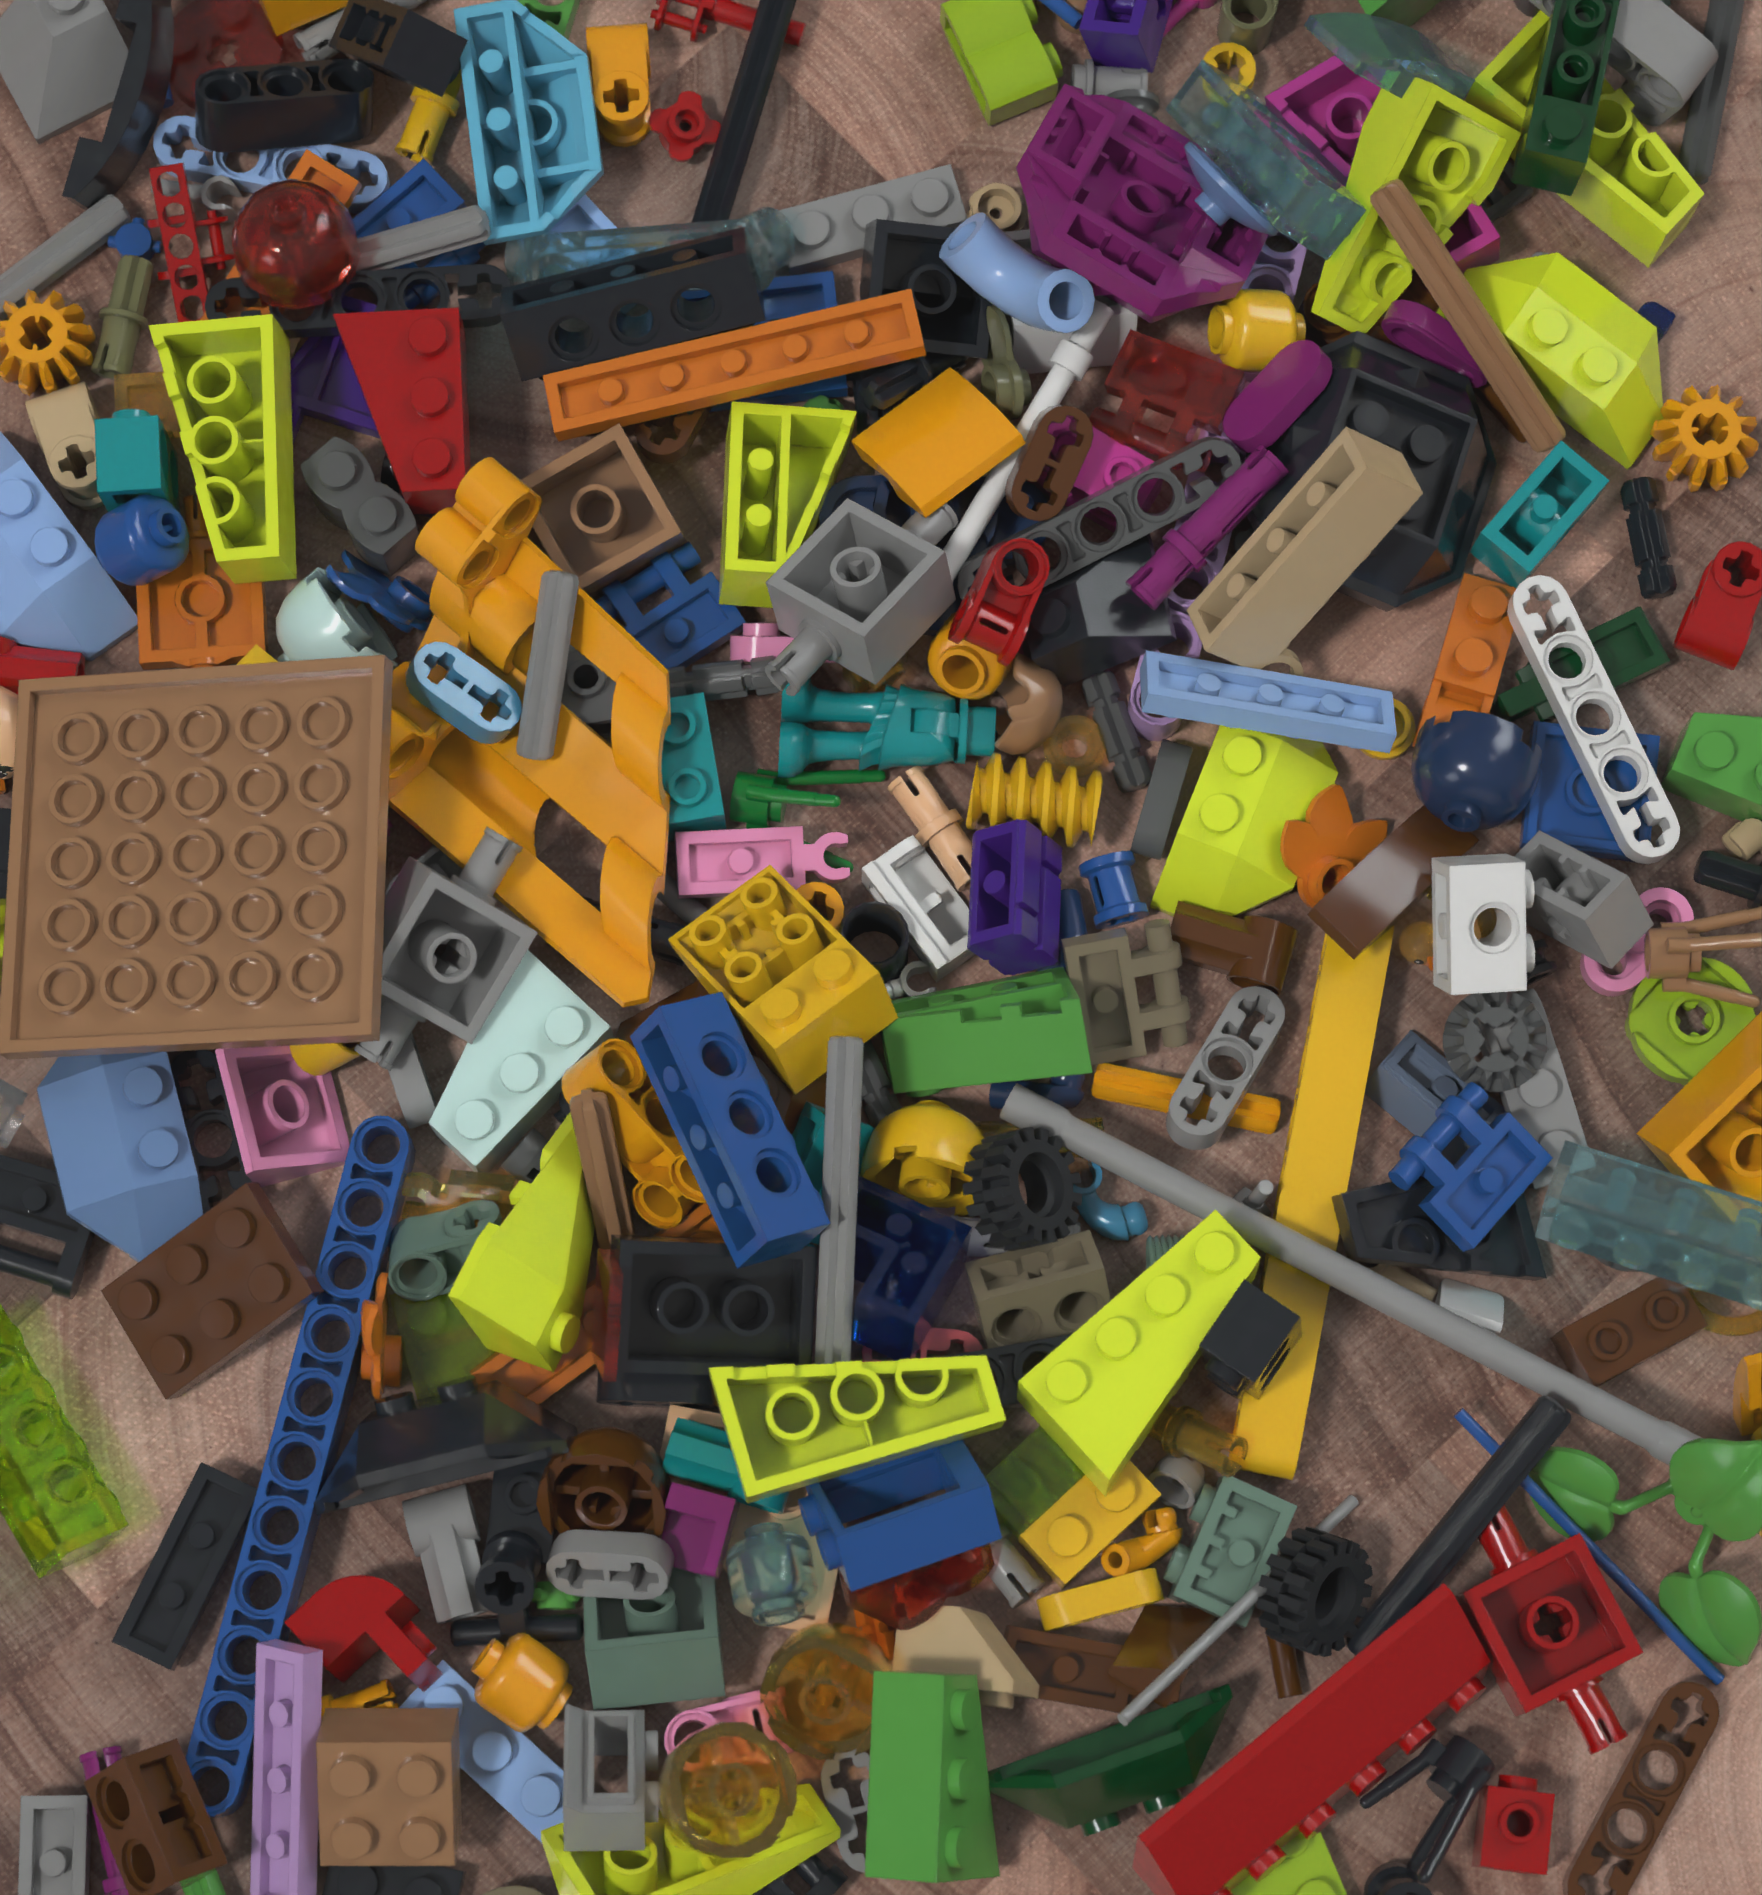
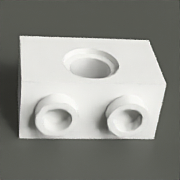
(1459, 894)

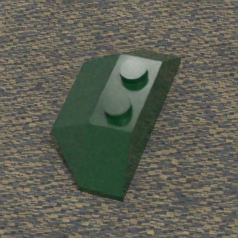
(1116, 1766)

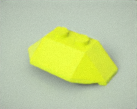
(1579, 347)
(1234, 822)

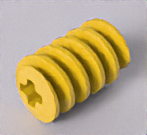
(1035, 798)

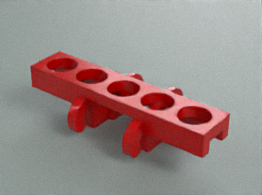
(197, 264)

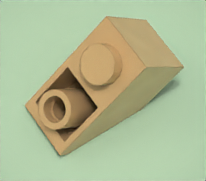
(966, 1643)

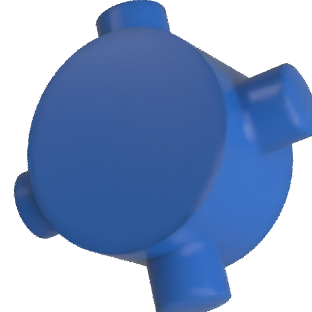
(135, 240)

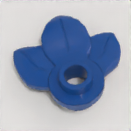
(397, 601)

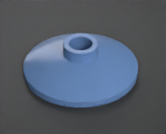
(1221, 197)

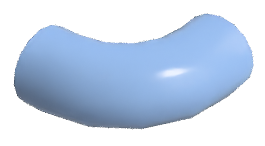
(1016, 279)

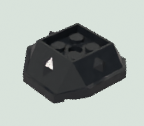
(1442, 435)

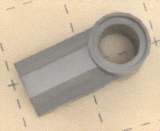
(446, 1537)

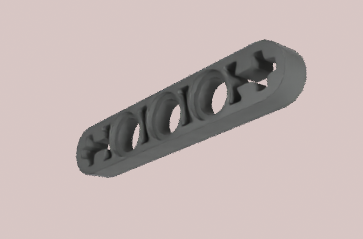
(1122, 502)

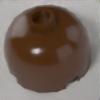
(605, 1484)

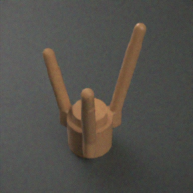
(1678, 948)

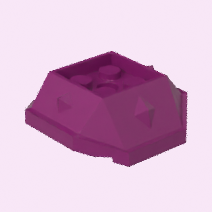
(1119, 208)

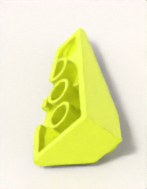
(1445, 158)
(673, 1869)

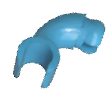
(1106, 1218)

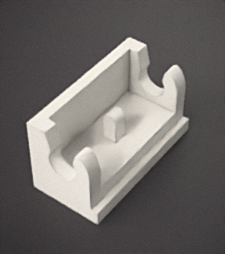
(927, 901)

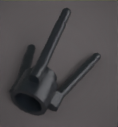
(1456, 1778)

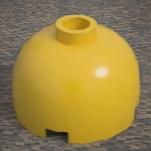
(923, 1154)

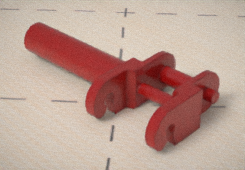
(721, 11)

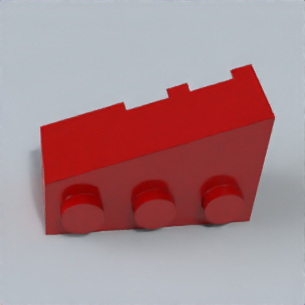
(417, 395)

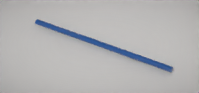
(1599, 1556)

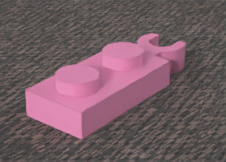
(722, 860)

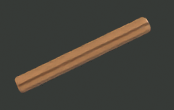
(1467, 315)

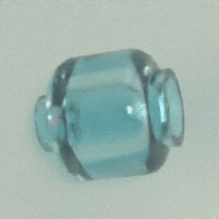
(771, 1575)

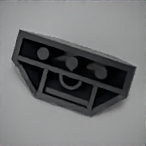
(440, 1441)

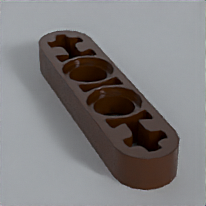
(1632, 1794)

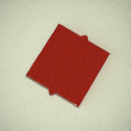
(607, 1315)

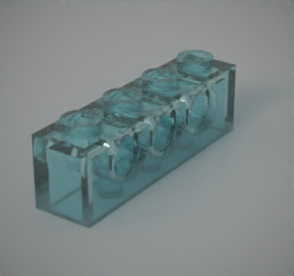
(1265, 160)

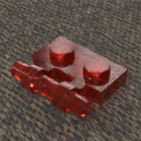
(1173, 384)

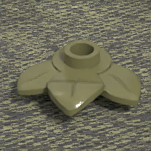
(1001, 377)

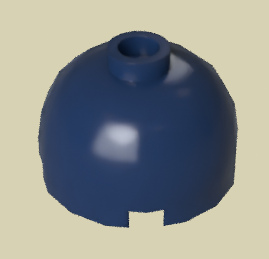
(1474, 770)

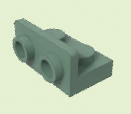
(1230, 1546)

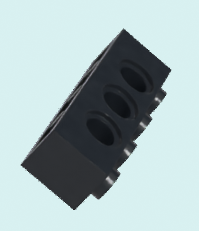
(651, 278)

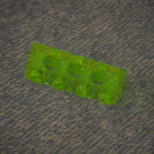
(53, 1458)

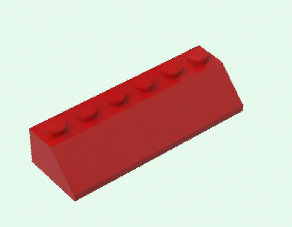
(1317, 1754)

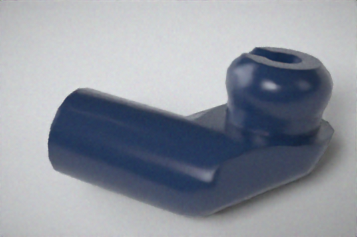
(1061, 1090)

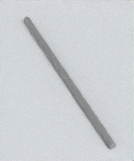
(1218, 1628)

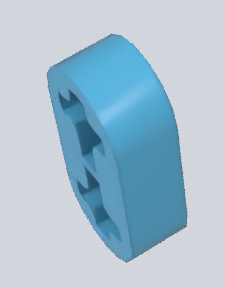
(463, 692)

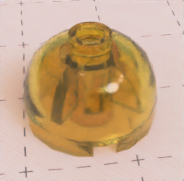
(823, 1689)
(727, 1790)

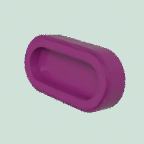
(1431, 338)
(1277, 395)

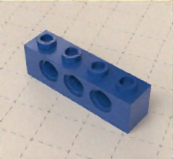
(730, 1129)

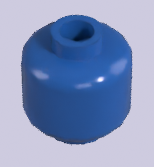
(141, 540)

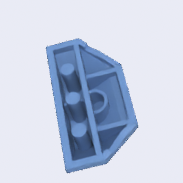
(121, 1148)

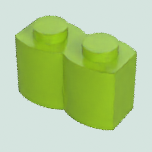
(1001, 55)

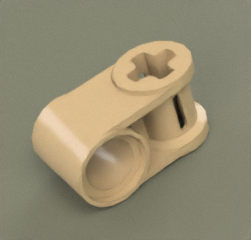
(67, 438)

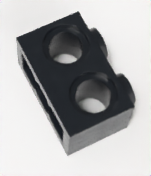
(399, 44)
(1249, 1342)

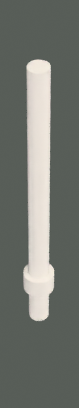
(1069, 363)

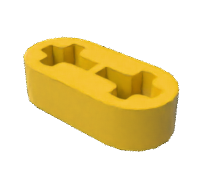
(1100, 1599)

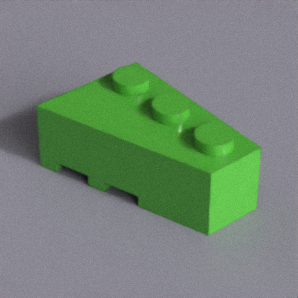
(1719, 764)
(987, 1034)
(928, 1780)

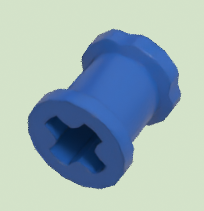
(1113, 889)

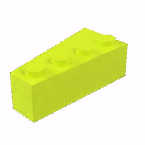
(1631, 178)
(1132, 1356)
(837, 1418)

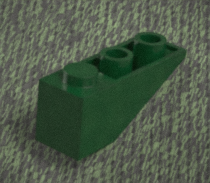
(1565, 95)

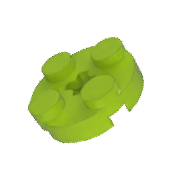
(1655, 1030)

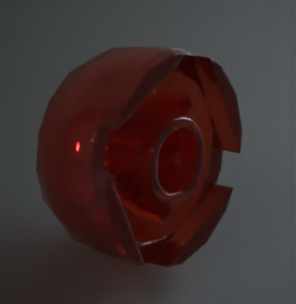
(294, 244)

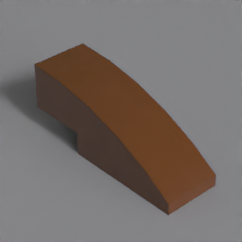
(1388, 882)

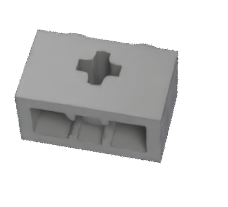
(1582, 901)

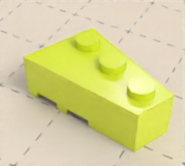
(774, 488)

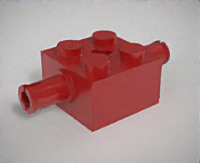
(1587, 1642)

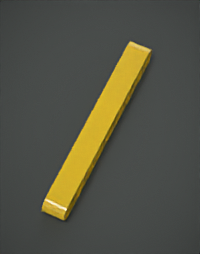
(1313, 1171)

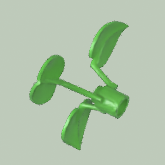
(1714, 1487)

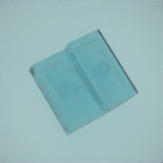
(1387, 52)

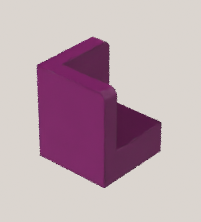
(699, 1528)

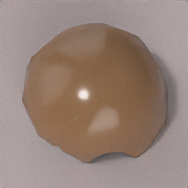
(1032, 708)

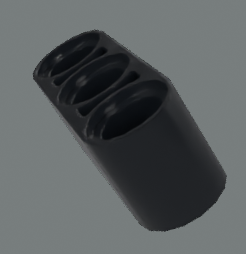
(284, 105)

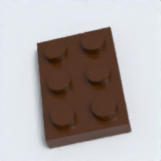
(212, 1290)

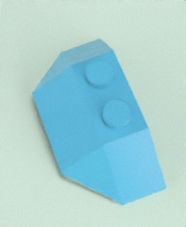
(526, 118)

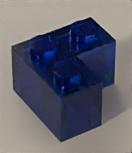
(907, 1266)

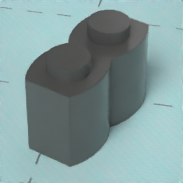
(353, 500)

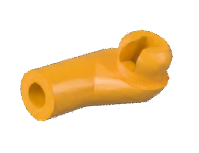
(1142, 1551)

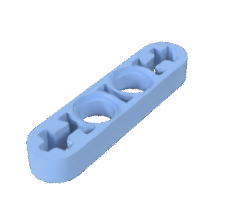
(270, 165)

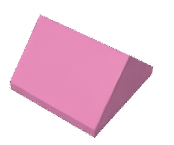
(281, 1115)

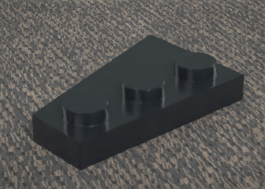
(1391, 1229)

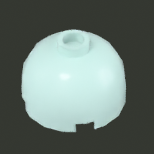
(325, 626)

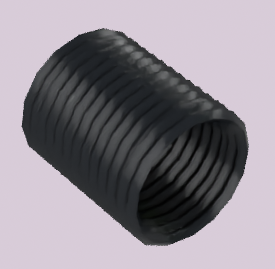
(884, 919)

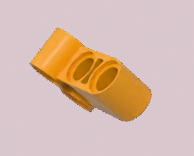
(641, 1129)

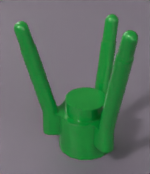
(764, 797)

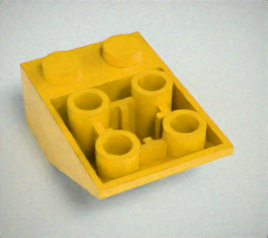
(784, 976)

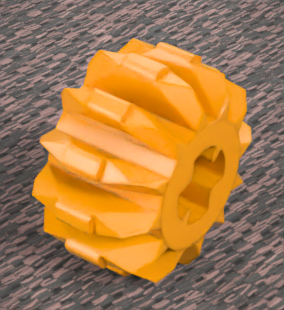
(56, 324)
(1715, 458)

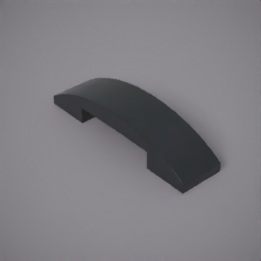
(139, 100)

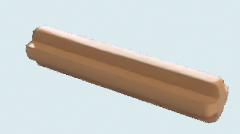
(601, 1166)

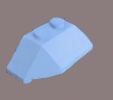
(49, 576)

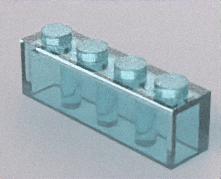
(1655, 1223)

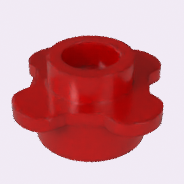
(679, 143)

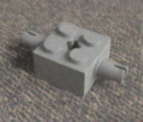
(859, 593)
(479, 956)

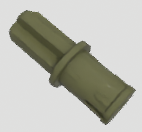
(123, 317)

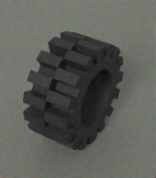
(998, 1193)
(1314, 1591)

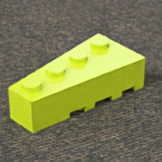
(236, 430)

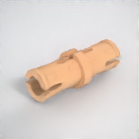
(936, 824)

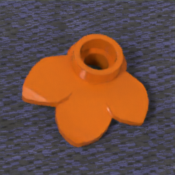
(1327, 843)
(380, 1352)

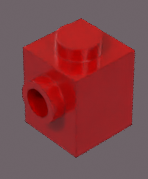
(1513, 1826)

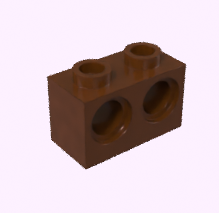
(1629, 1331)
(155, 1821)

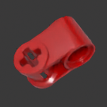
(1000, 603)
(1721, 613)

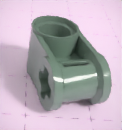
(441, 1243)

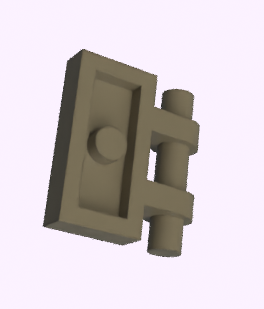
(1104, 979)

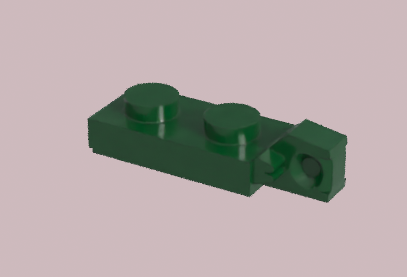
(1625, 648)

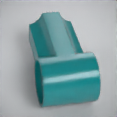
(705, 1458)

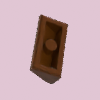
(1155, 1644)

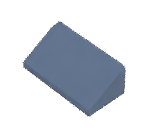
(1415, 1083)

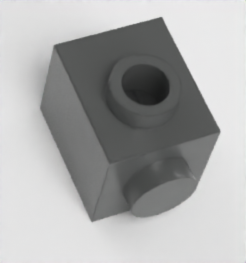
(588, 692)

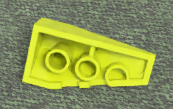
(530, 1274)

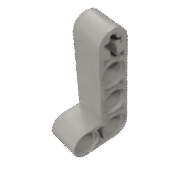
(1656, 55)

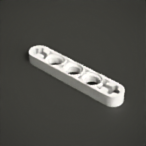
(1593, 750)

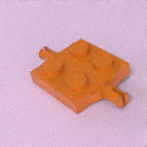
(197, 611)

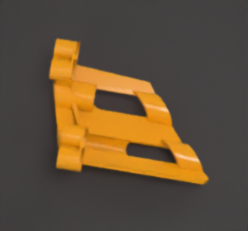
(458, 787)

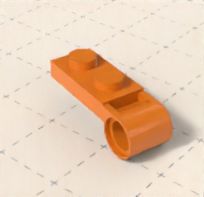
(1470, 651)

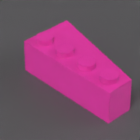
(1327, 116)

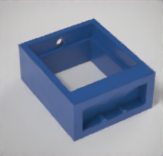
(908, 1536)

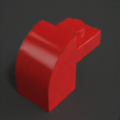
(359, 1617)

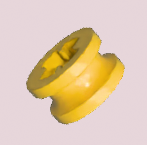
(1237, 55)

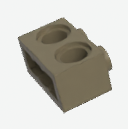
(1038, 1290)

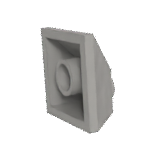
(60, 62)

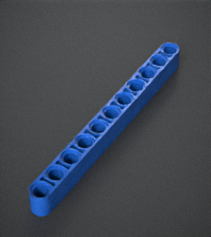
(295, 1430)

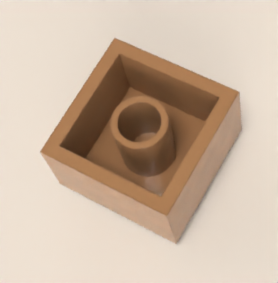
(602, 512)
(389, 1786)

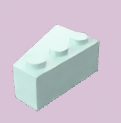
(515, 1065)

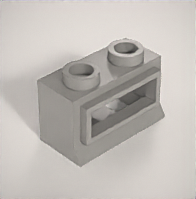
(607, 1819)

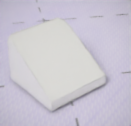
(1473, 1304)

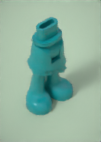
(905, 728)

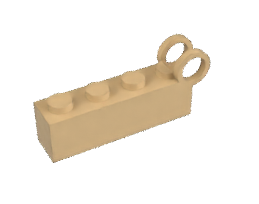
(1304, 552)

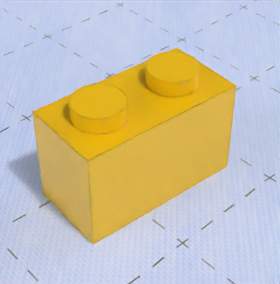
(1086, 1522)

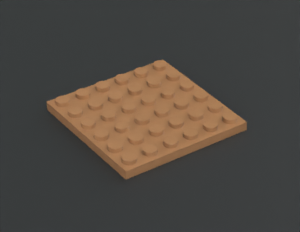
(197, 859)

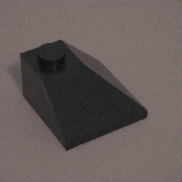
(1096, 619)

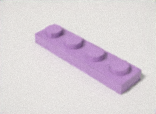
(285, 1769)

